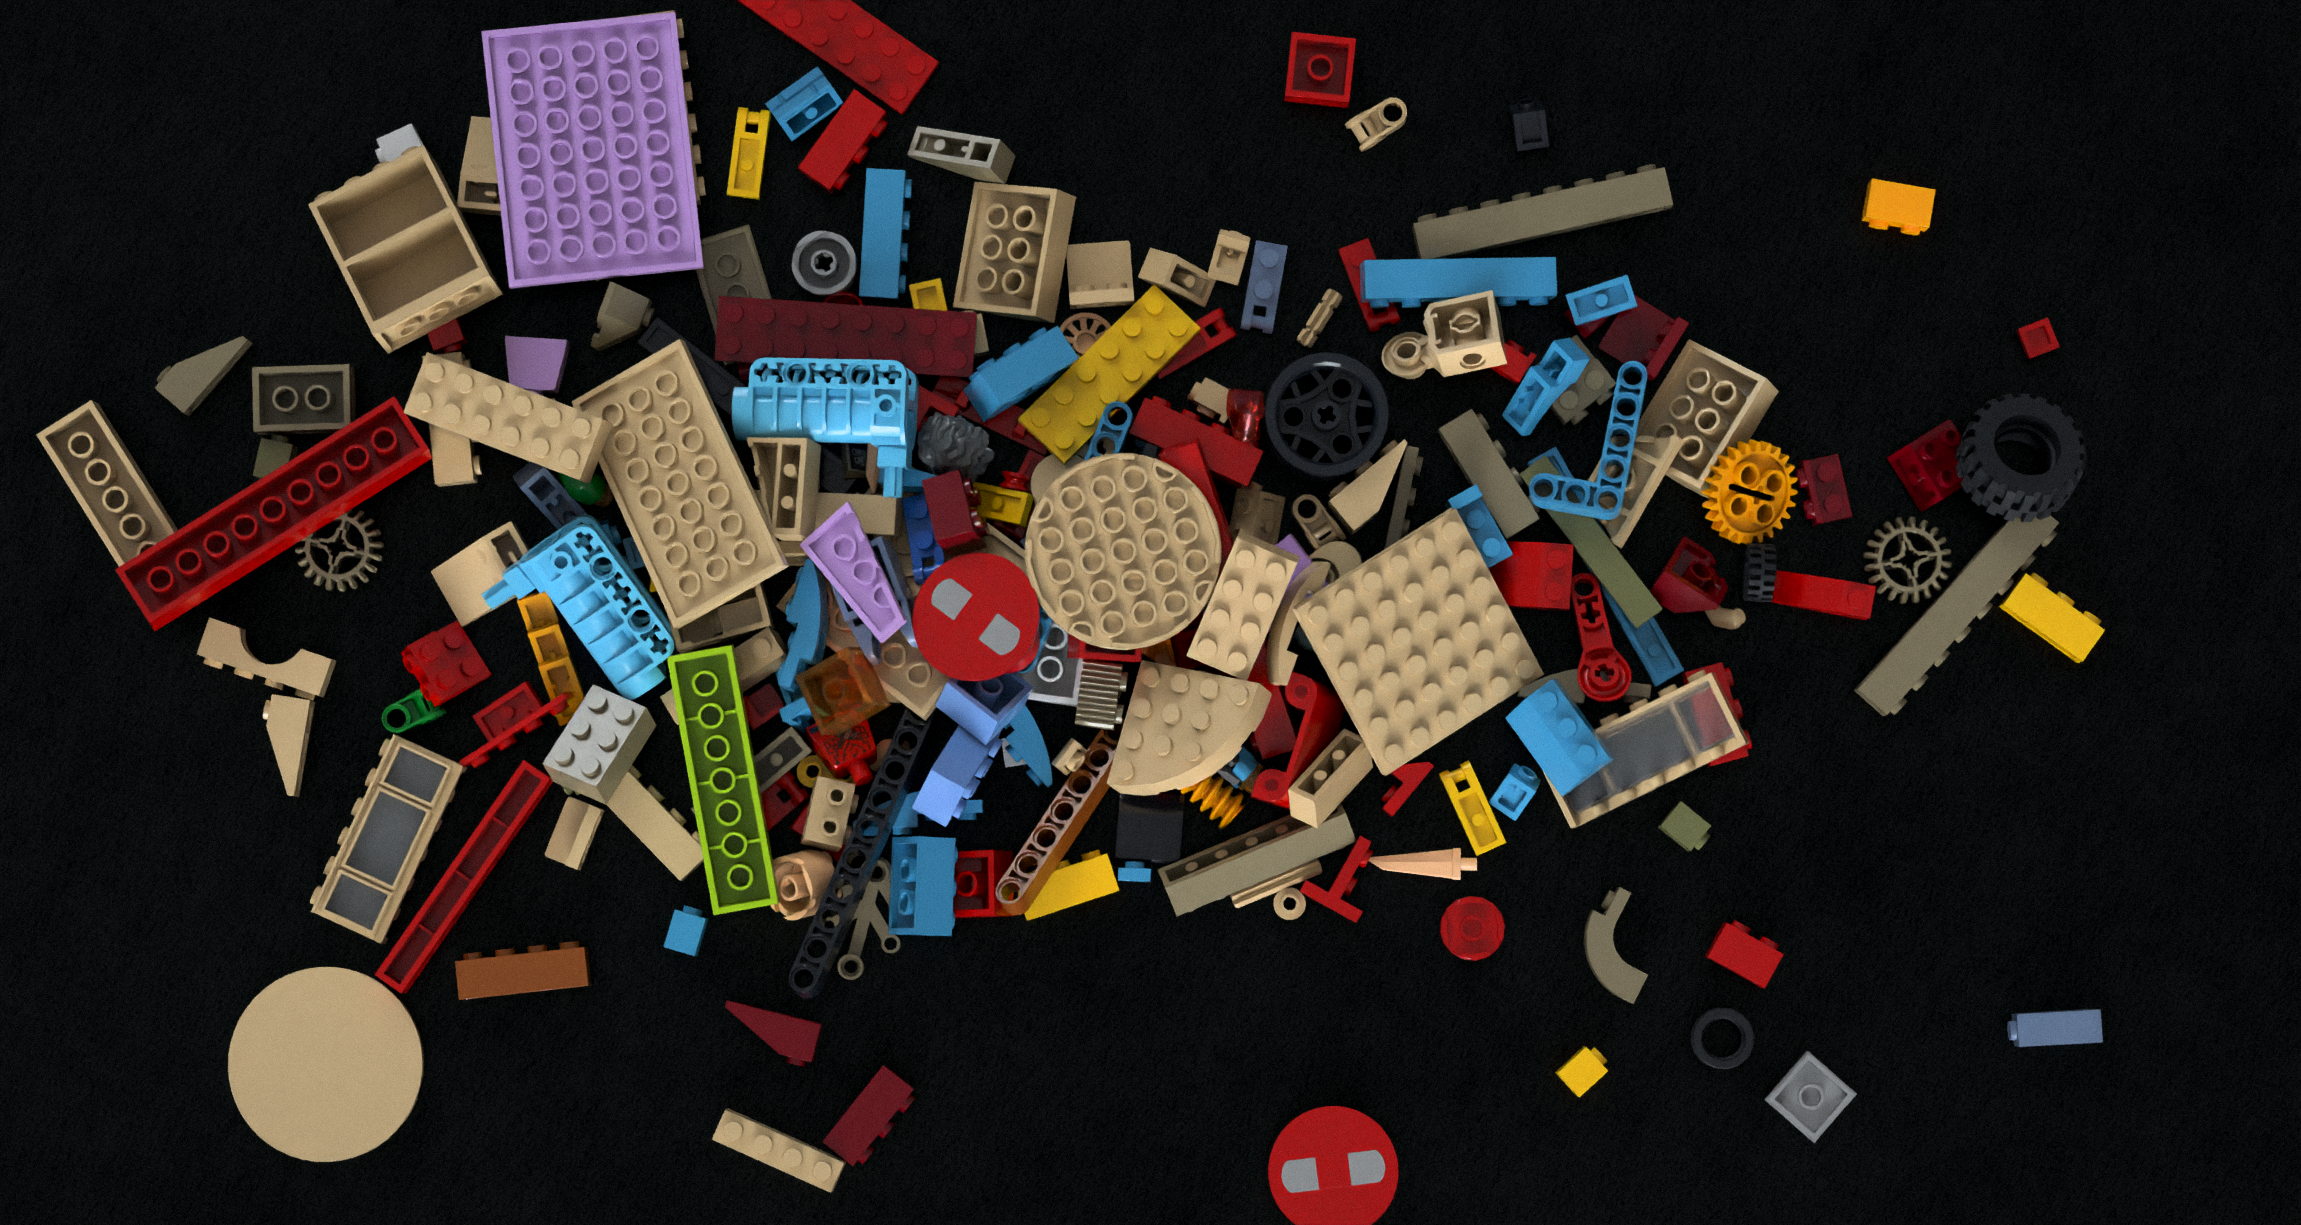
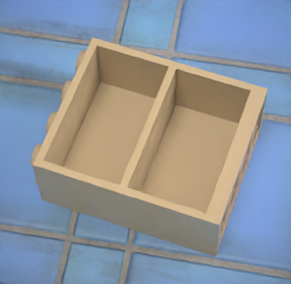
(404, 248)

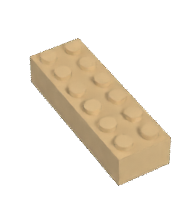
(508, 418)
(107, 482)

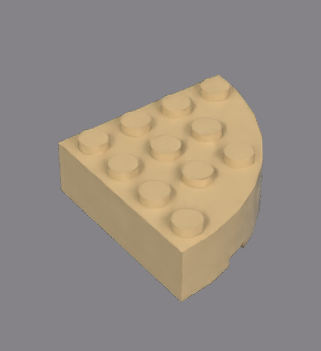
(1182, 728)

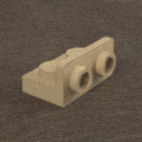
(1257, 514)

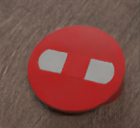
(977, 618)
(1333, 1168)

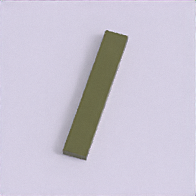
(1598, 553)

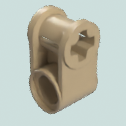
(1375, 123)
(1318, 524)

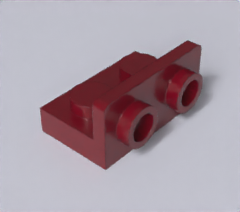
(1824, 490)

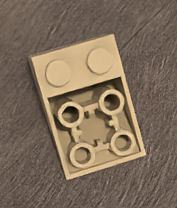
(478, 175)
(1363, 497)
(478, 569)

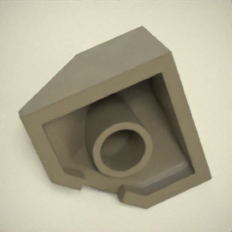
(621, 316)

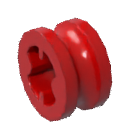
(1015, 481)

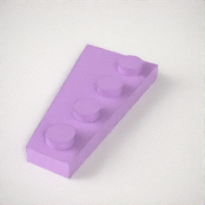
(852, 567)

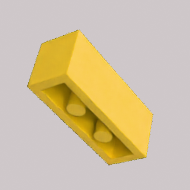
(2052, 617)
(1074, 884)

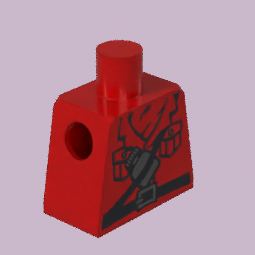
(845, 753)

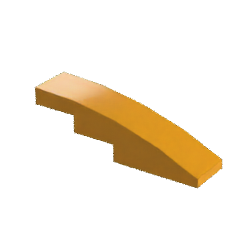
(551, 651)

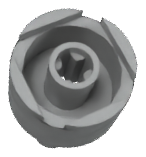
(831, 247)

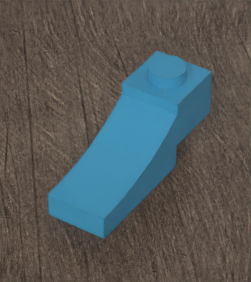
(1544, 384)

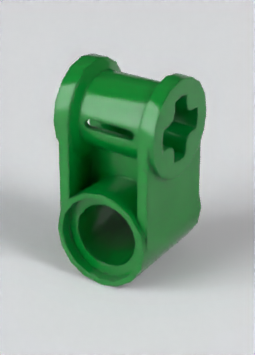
(415, 712)

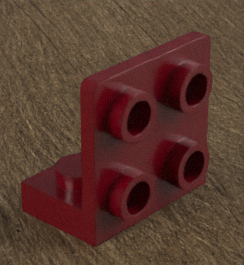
(1643, 336)
(1929, 465)

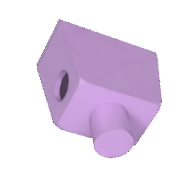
(536, 363)

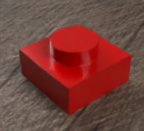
(2037, 338)

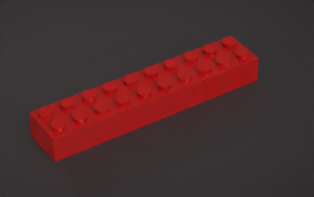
(274, 513)

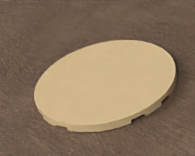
(1123, 551)
(325, 1064)

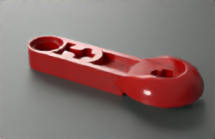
(1597, 647)

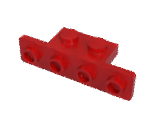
(511, 715)

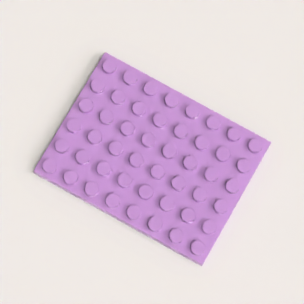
(592, 150)

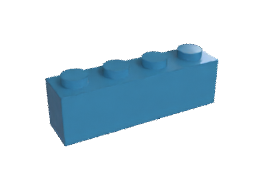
(883, 235)

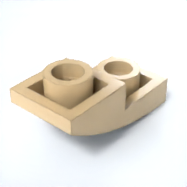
(1070, 757)

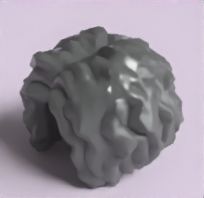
(953, 445)

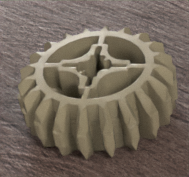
(1904, 545)
(337, 562)

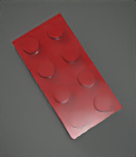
(1226, 456)

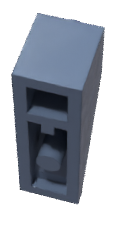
(548, 494)

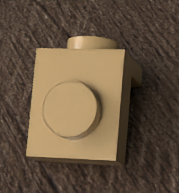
(1229, 256)

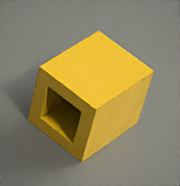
(1583, 1070)

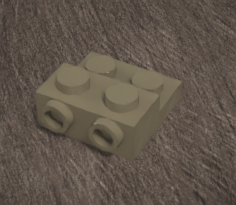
(1591, 386)

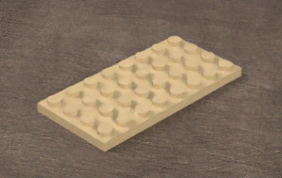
(681, 485)

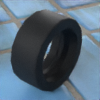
(1744, 1049)

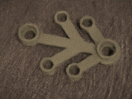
(867, 912)

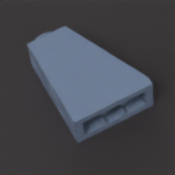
(2056, 1027)

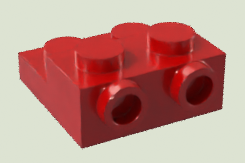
(445, 663)

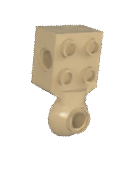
(1460, 338)

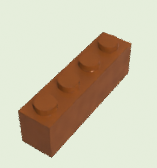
(523, 973)

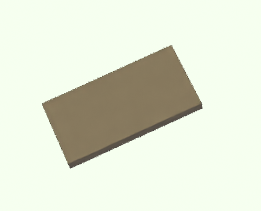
(731, 270)

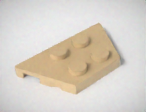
(1647, 468)

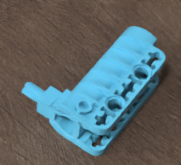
(834, 410)
(593, 604)

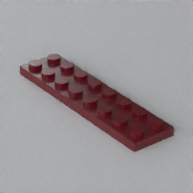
(917, 338)

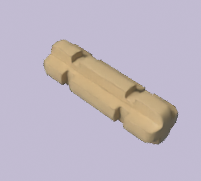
(1319, 318)

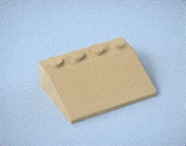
(1014, 251)
(1709, 407)

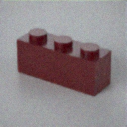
(870, 1116)

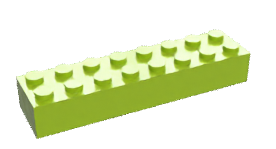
(723, 779)

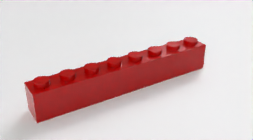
(464, 877)

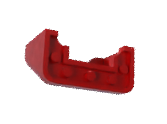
(1319, 727)

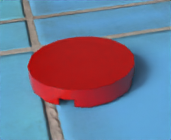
(1472, 928)

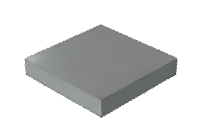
(1810, 1096)

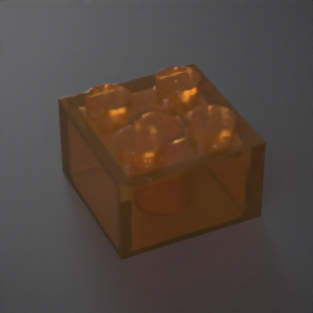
(842, 691)

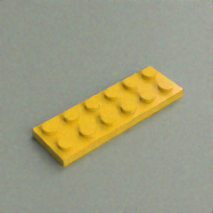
(1109, 372)

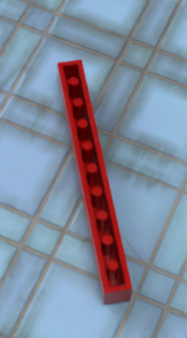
(1277, 729)

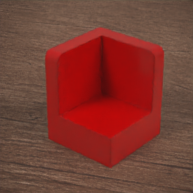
(762, 706)

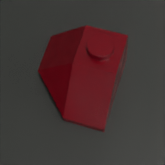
(1689, 580)

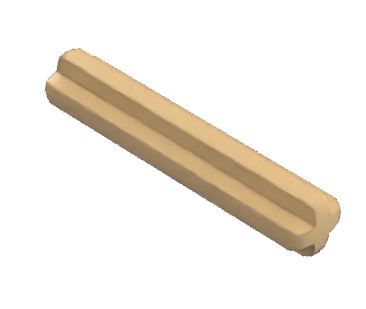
(1276, 883)

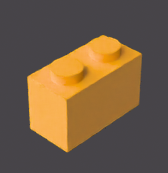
(1898, 206)

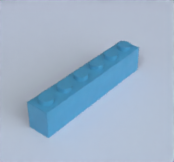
(1444, 279)

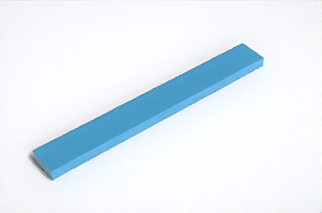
(1648, 639)

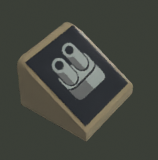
(854, 460)

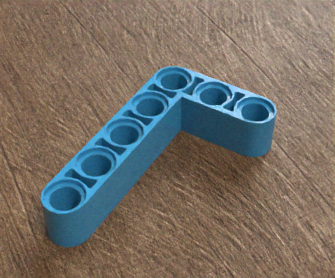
(1610, 456)

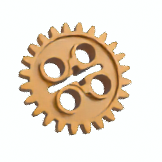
(1759, 463)

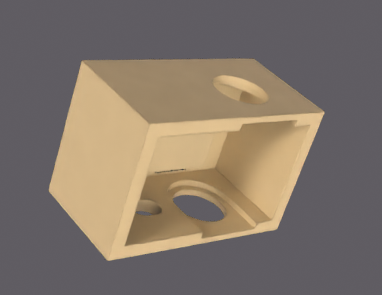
(734, 619)

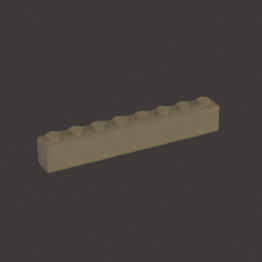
(1542, 215)
(1953, 611)

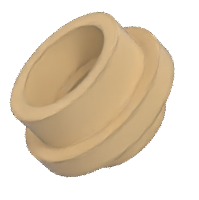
(1289, 914)

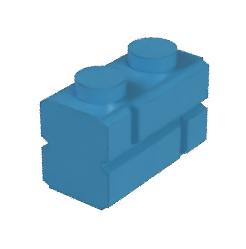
(804, 103)

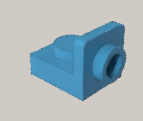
(1515, 791)

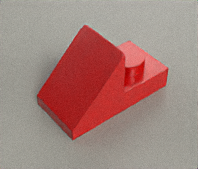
(1410, 776)

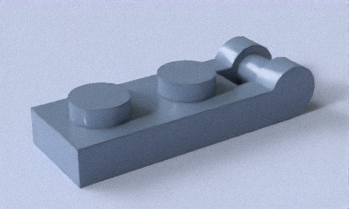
(1264, 285)

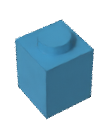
(686, 931)

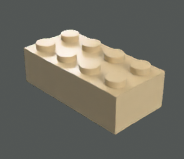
(1243, 606)

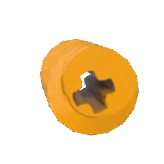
(1216, 798)

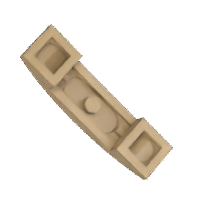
(1279, 660)

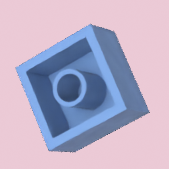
(984, 705)

